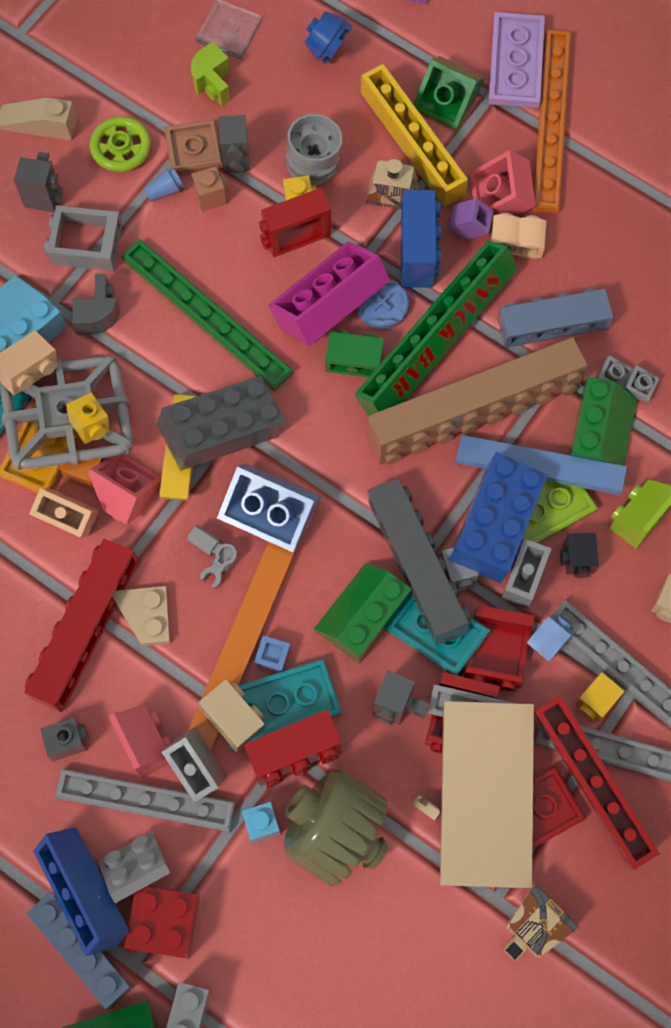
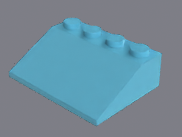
(24, 311)

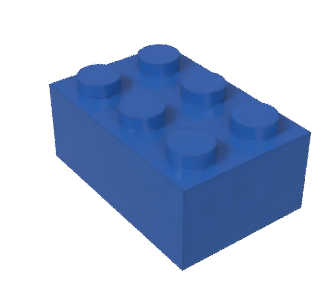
(420, 238)

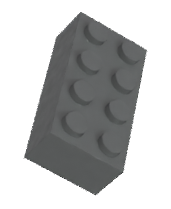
(220, 422)

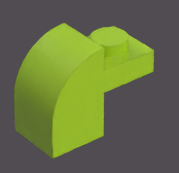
(207, 71)

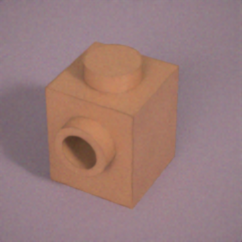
(210, 188)

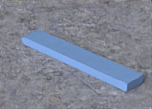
(559, 467)

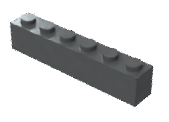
(417, 561)

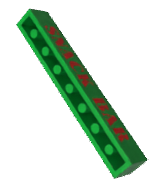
(437, 329)

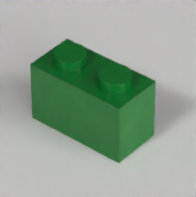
(353, 353)

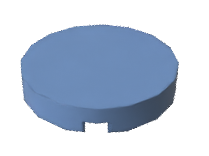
(385, 308)

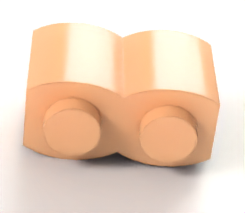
(522, 235)

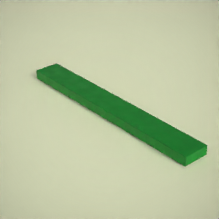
(207, 315)

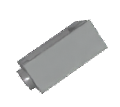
(86, 259)

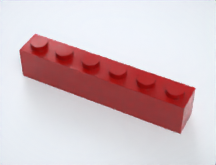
(81, 625)
(596, 783)

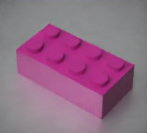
(329, 293)

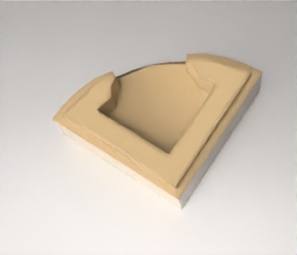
(426, 807)

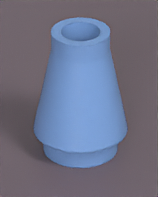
(164, 185)

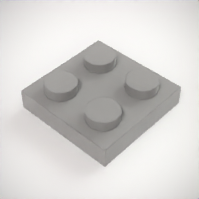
(133, 867)

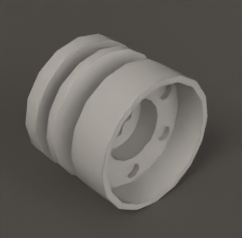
(314, 148)

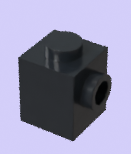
(580, 554)

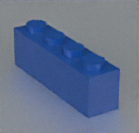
(81, 891)

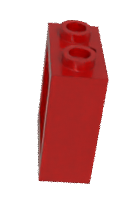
(295, 222)

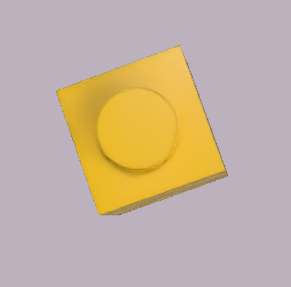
(599, 698)

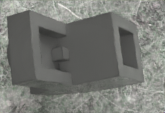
(98, 313)

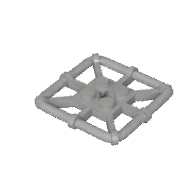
(56, 424)

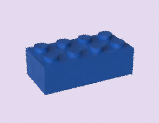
(498, 517)

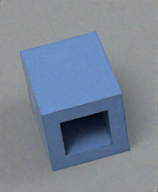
(551, 636)

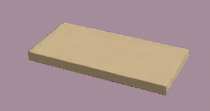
(487, 794)

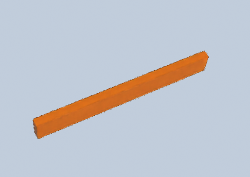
(552, 121)
(246, 630)

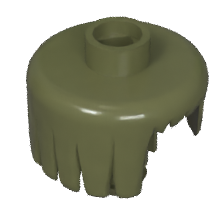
(334, 827)

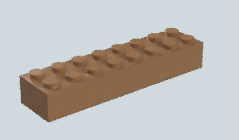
(475, 401)

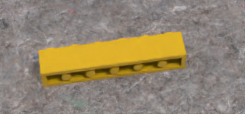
(413, 135)

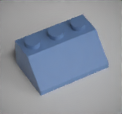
(268, 506)

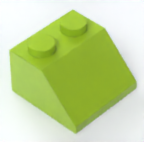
(642, 513)

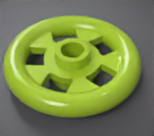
(118, 163)

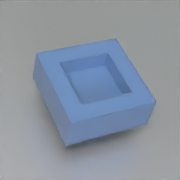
(272, 654)

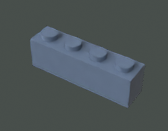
(555, 317)
(96, 970)

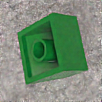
(447, 92)

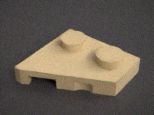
(146, 613)

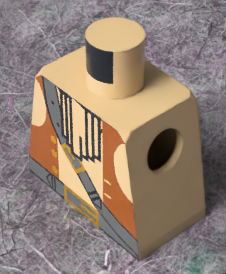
(388, 183)
(537, 925)

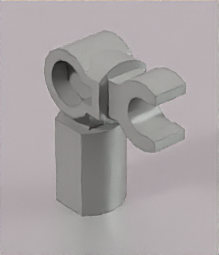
(225, 554)

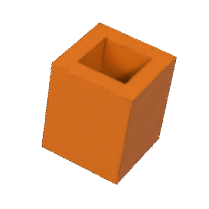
(79, 473)

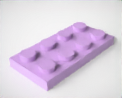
(516, 60)

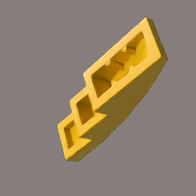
(175, 483)

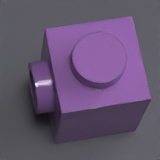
(470, 219)

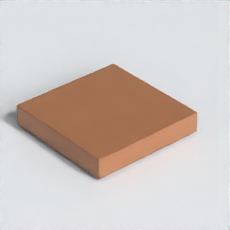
(193, 147)

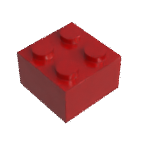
(162, 922)

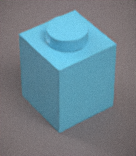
(261, 822)

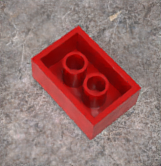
(294, 749)

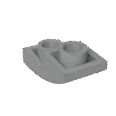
(634, 380)

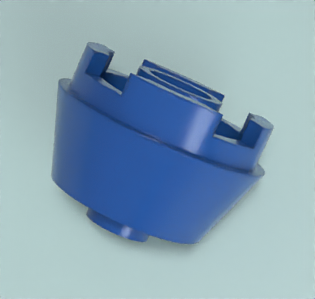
(326, 35)

